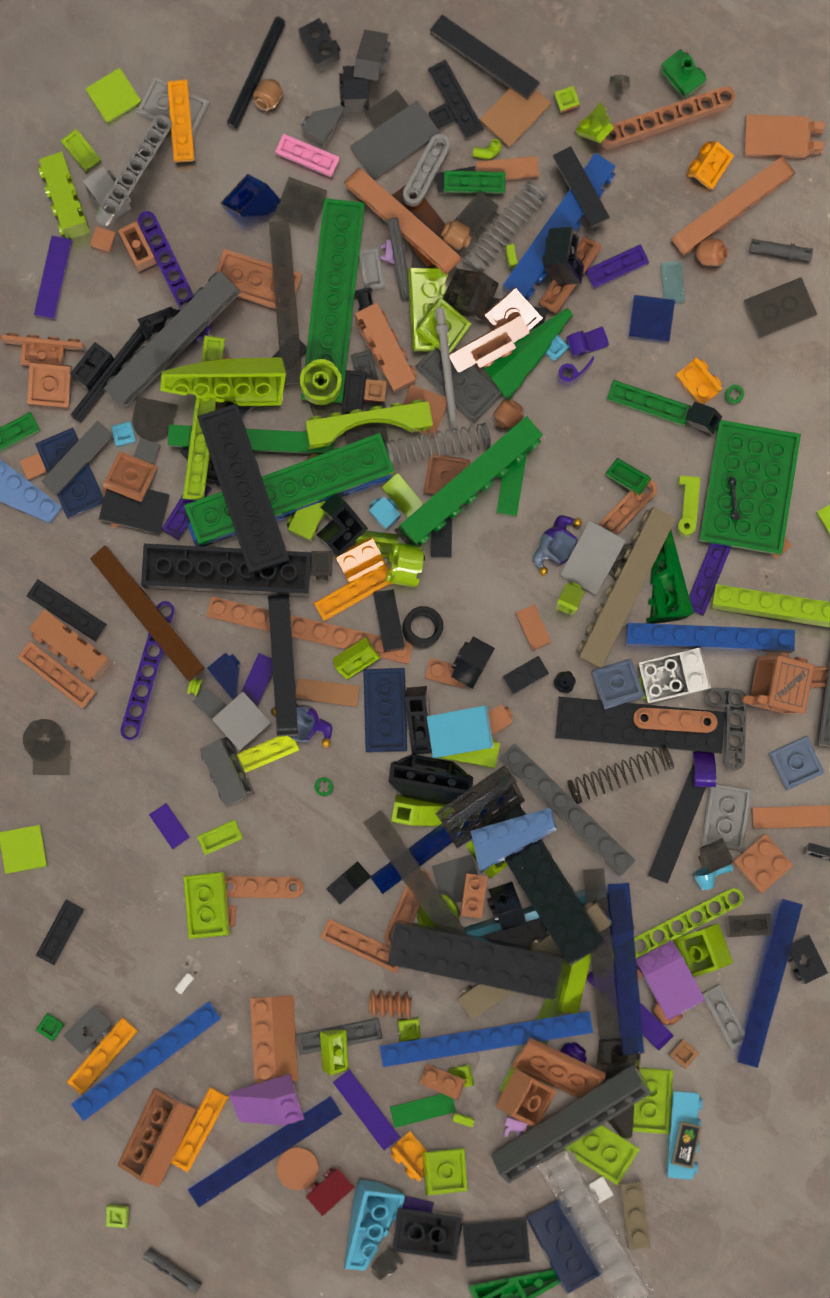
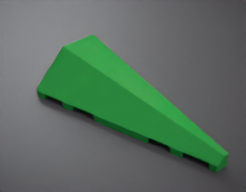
(511, 370)
(669, 592)
(516, 1287)

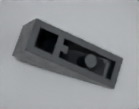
(417, 710)

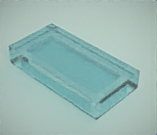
(673, 281)

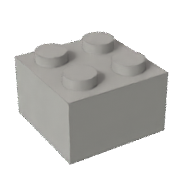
(98, 186)

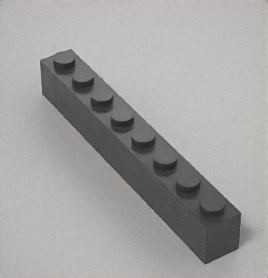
(172, 339)
(567, 809)
(571, 1124)

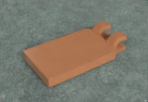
(781, 136)

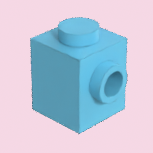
(384, 512)

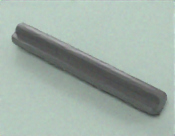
(399, 256)

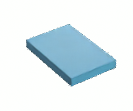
(460, 731)

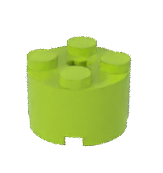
(330, 388)
(405, 564)

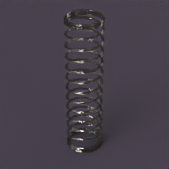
(576, 792)

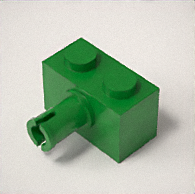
(683, 73)

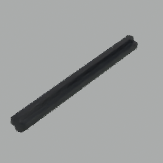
(256, 72)
(112, 369)

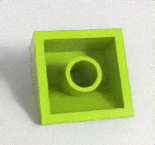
(704, 950)

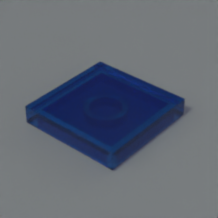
(651, 317)

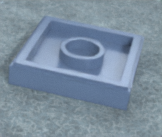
(617, 683)
(796, 763)

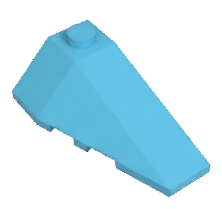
(371, 1217)

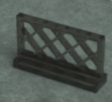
(477, 799)

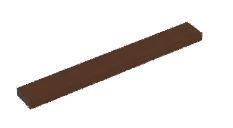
(147, 613)

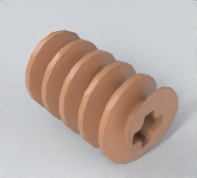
(390, 1004)

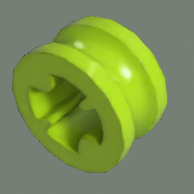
(195, 686)

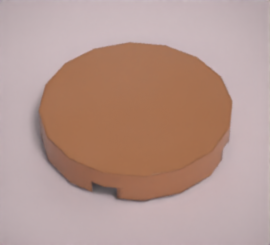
(297, 1168)

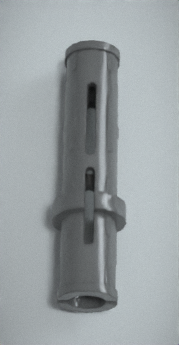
(790, 251)
(172, 1271)

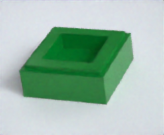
(50, 1027)

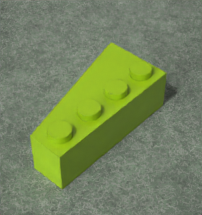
(64, 196)

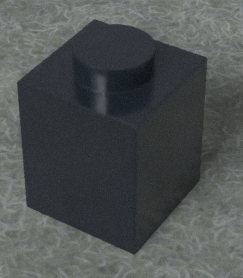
(703, 417)

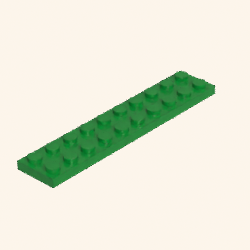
(335, 285)
(299, 485)

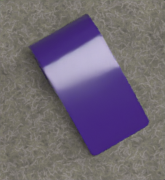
(584, 343)
(575, 375)
(704, 769)

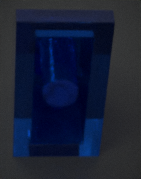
(227, 673)

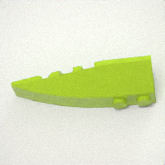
(233, 380)

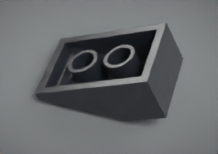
(428, 1233)

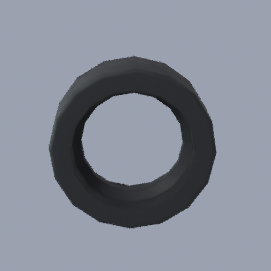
(428, 612)

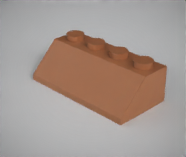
(273, 1037)
(156, 1137)

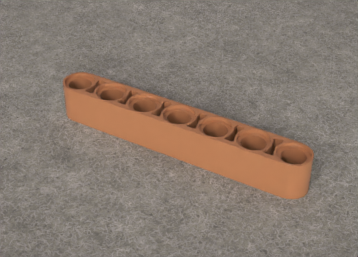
(675, 112)
(733, 205)
(410, 226)

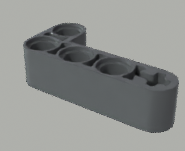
(730, 729)

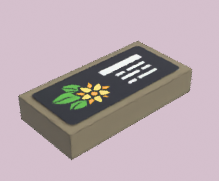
(686, 1145)

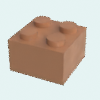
(762, 863)
(525, 1098)

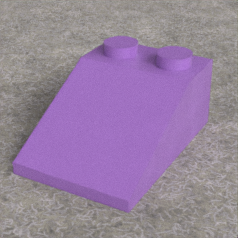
(669, 980)
(268, 1102)

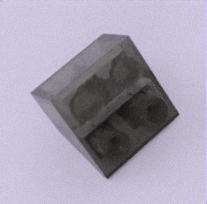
(470, 293)

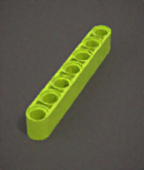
(687, 924)

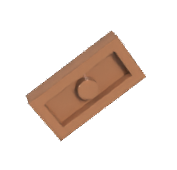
(442, 672)
(442, 1081)

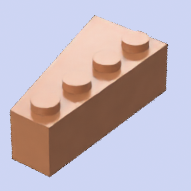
(384, 348)
(70, 645)

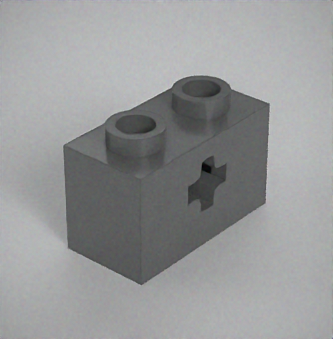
(76, 1034)

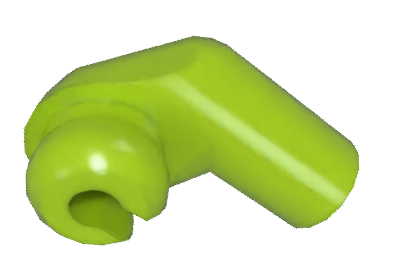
(488, 152)

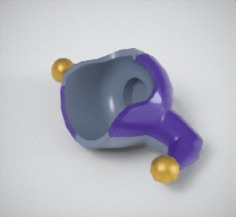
(556, 543)
(309, 724)

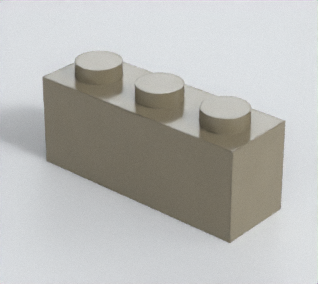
(634, 1214)

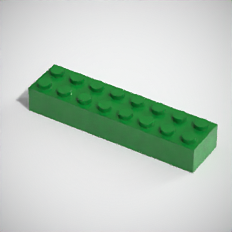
(472, 479)

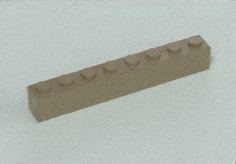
(626, 586)
(482, 997)

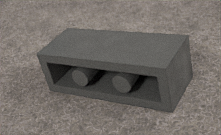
(372, 55)
(226, 771)

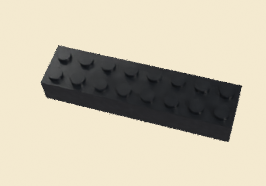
(221, 571)
(476, 959)

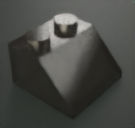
(611, 1059)

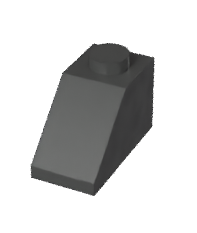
(322, 124)

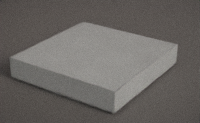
(241, 721)

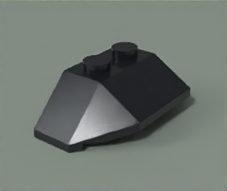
(429, 779)

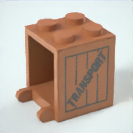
(781, 684)

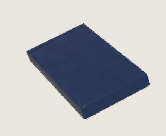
(83, 491)
(385, 710)
(562, 1247)

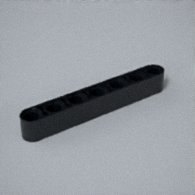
(283, 665)

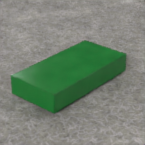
(628, 476)

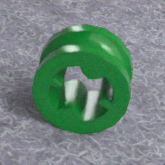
(730, 400)
(330, 787)

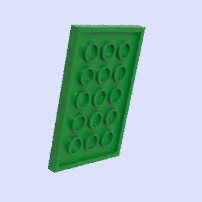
(764, 473)

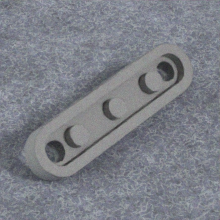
(426, 170)

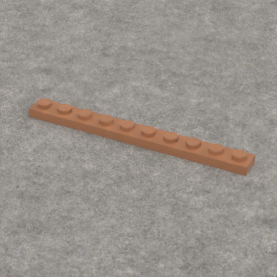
(302, 628)

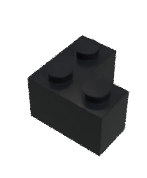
(355, 91)
(562, 257)
(344, 525)
(471, 661)

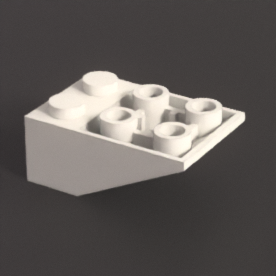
(675, 675)

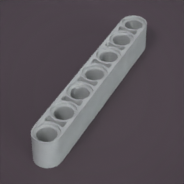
(133, 170)

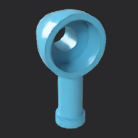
(707, 880)

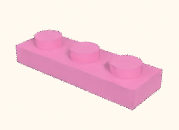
(307, 155)

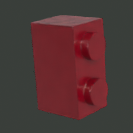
(330, 1190)

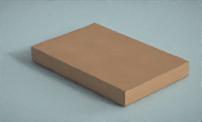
(514, 115)

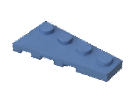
(25, 496)
(510, 836)

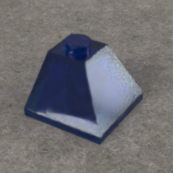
(251, 198)

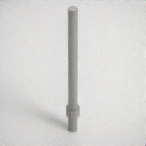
(442, 329)

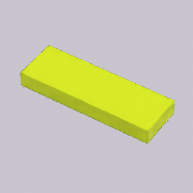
(267, 752)

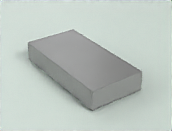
(371, 268)

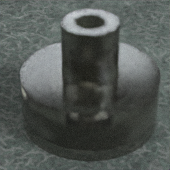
(619, 83)

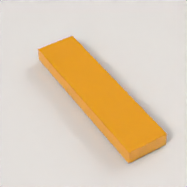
(181, 121)
(352, 593)
(102, 1056)
(199, 1129)

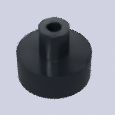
(565, 681)

